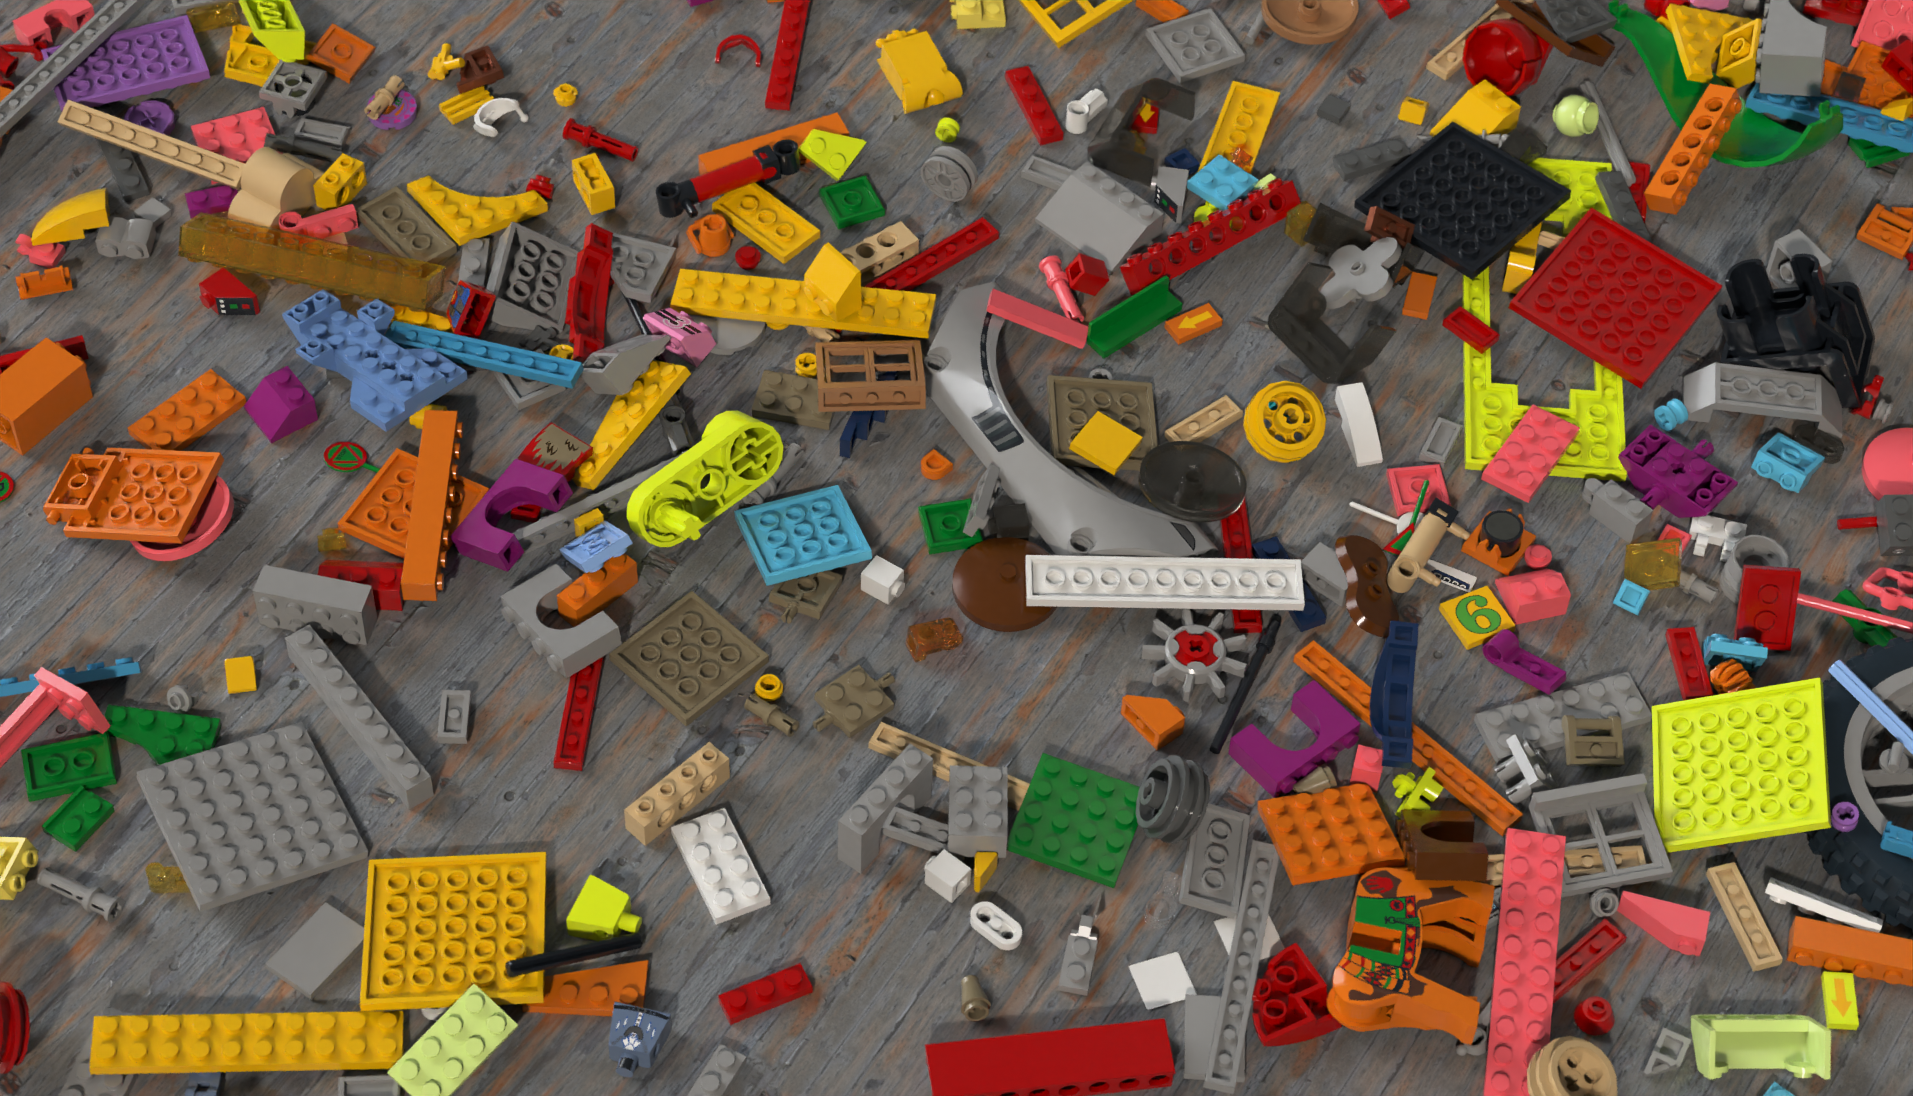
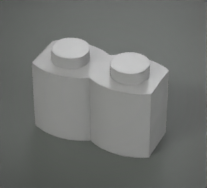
(126, 237)

